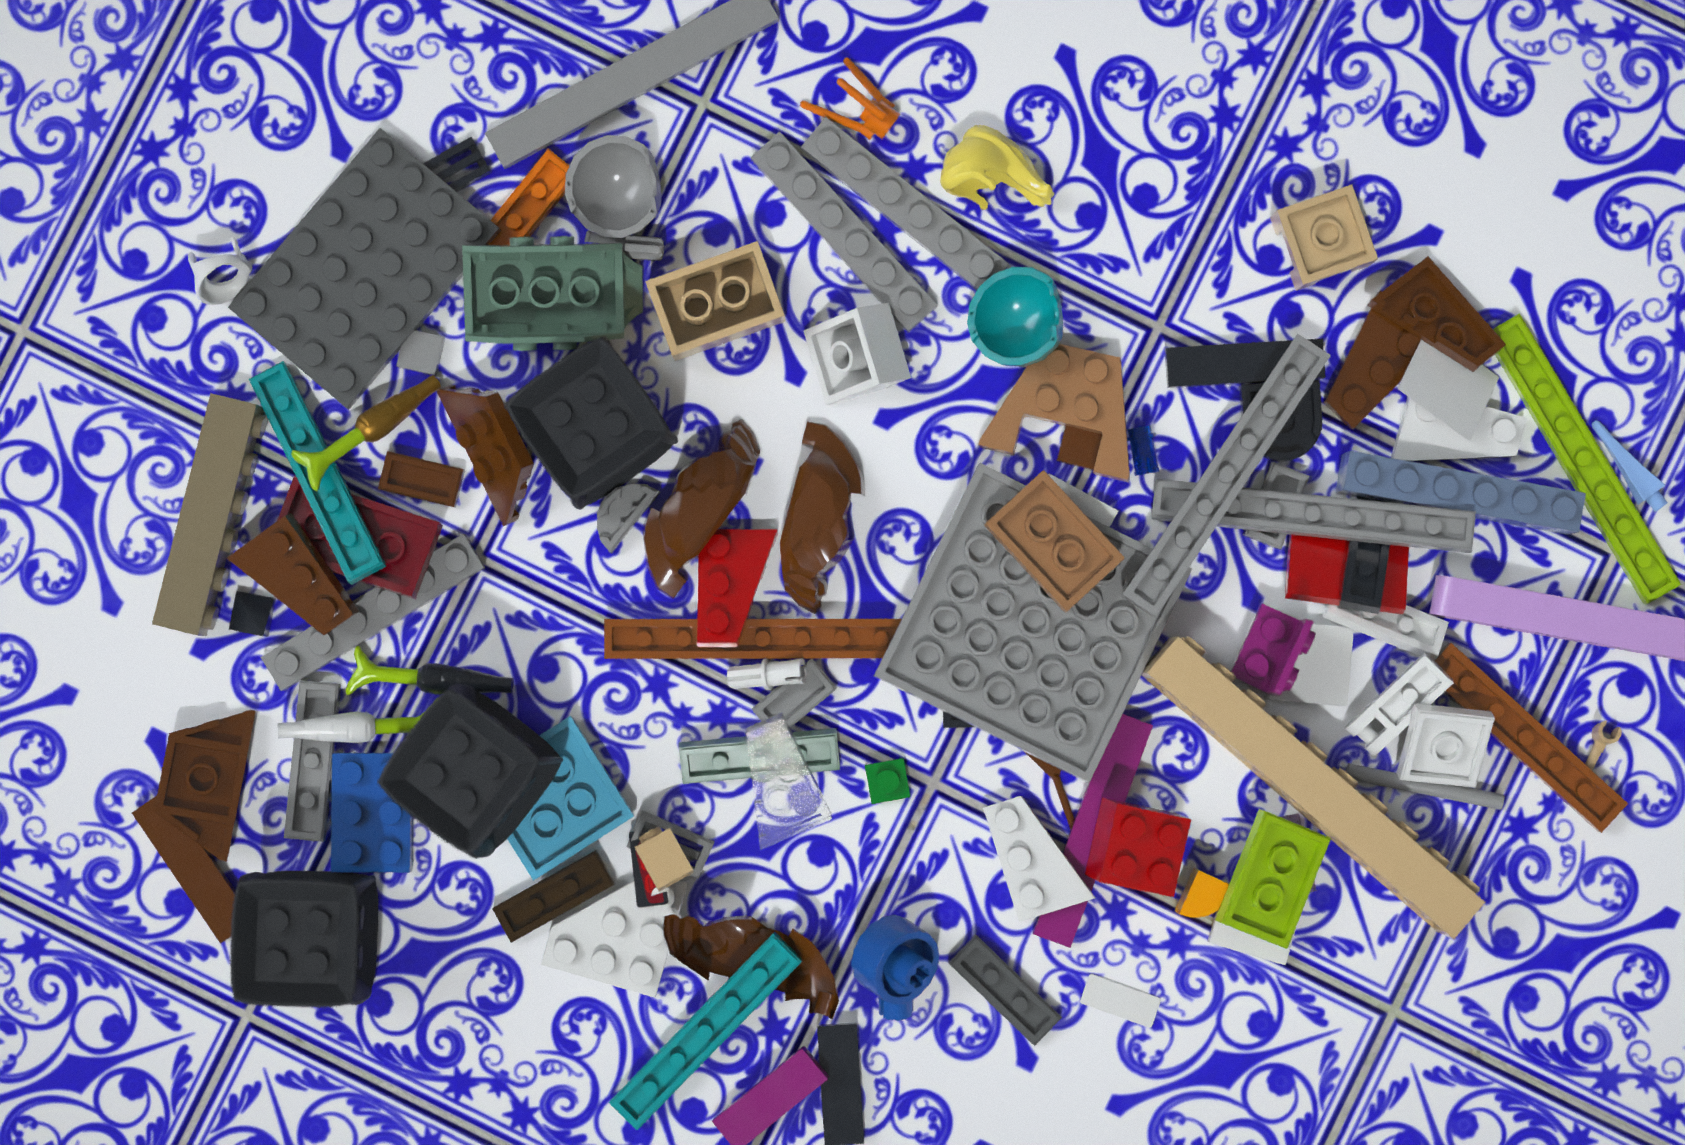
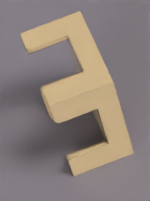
(1325, 236)

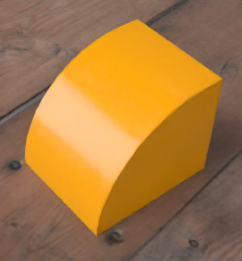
(1201, 895)

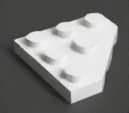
(616, 940)

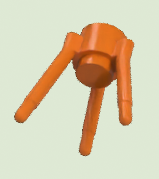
(878, 112)

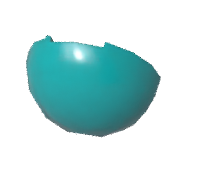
(1016, 317)

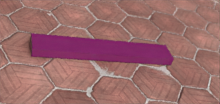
(1111, 781)

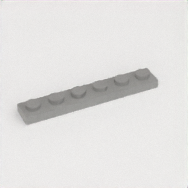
(902, 204)
(843, 231)
(377, 611)

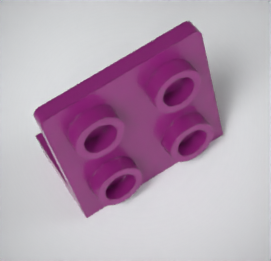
(1272, 650)

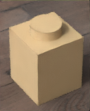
(663, 858)

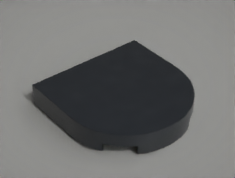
(1301, 428)

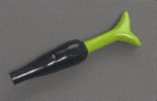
(429, 678)

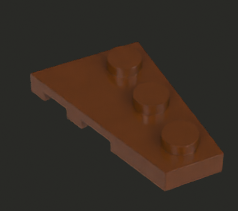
(1371, 368)
(296, 574)

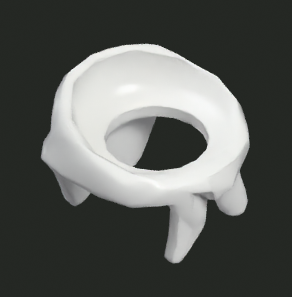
(218, 293)

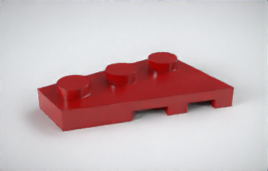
(728, 581)

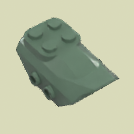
(549, 292)

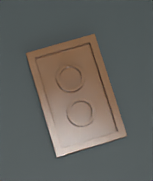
(1054, 541)

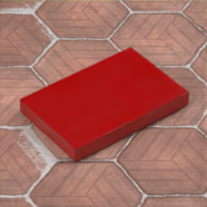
(1318, 567)

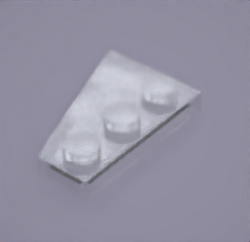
(782, 782)

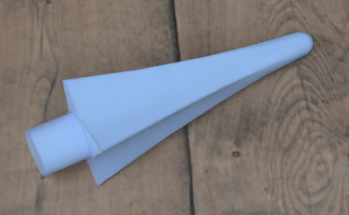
(1638, 478)

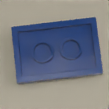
(366, 824)

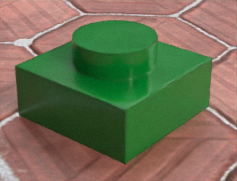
(887, 781)

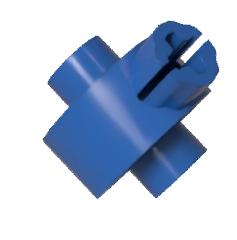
(895, 964)

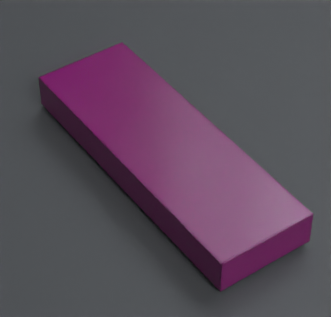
(770, 1098)

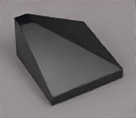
(252, 613)

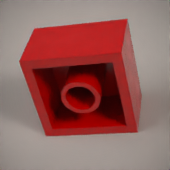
(1137, 847)

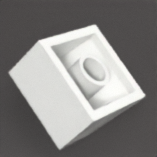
(857, 353)

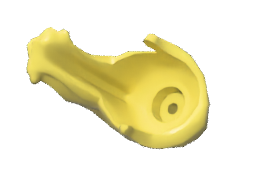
(987, 159)

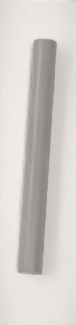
(1450, 792)

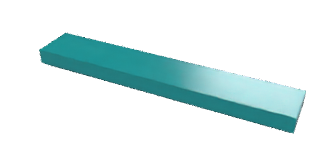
(333, 501)
(705, 1031)

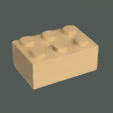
(715, 301)

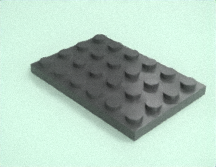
(363, 268)

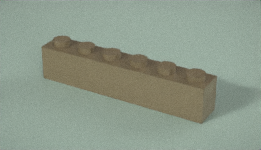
(209, 515)

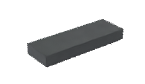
(1004, 990)

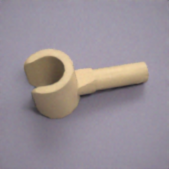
(1600, 743)

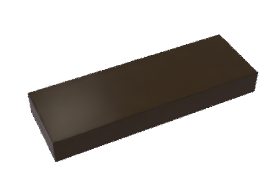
(553, 896)

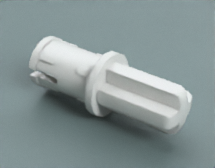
(767, 674)

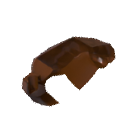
(698, 506)
(817, 515)
(728, 942)

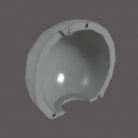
(613, 186)

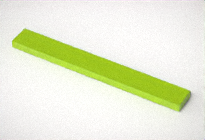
(1584, 462)

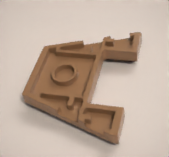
(1071, 390)

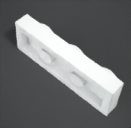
(1412, 631)

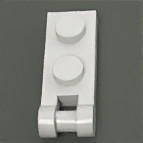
(1394, 706)

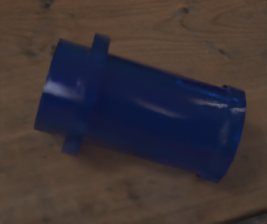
(1143, 450)

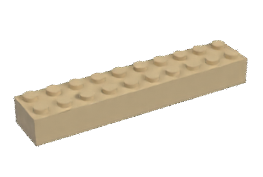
(1312, 787)

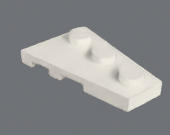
(1429, 439)
(1031, 861)

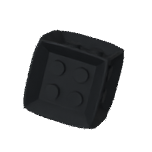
(590, 422)
(469, 771)
(304, 938)

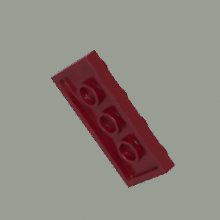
(401, 537)

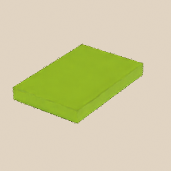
(1273, 879)

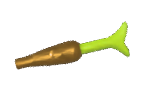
(369, 427)

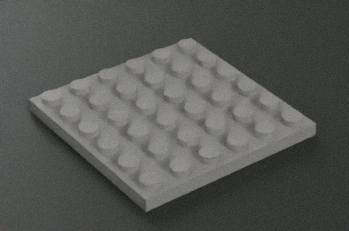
(1007, 656)

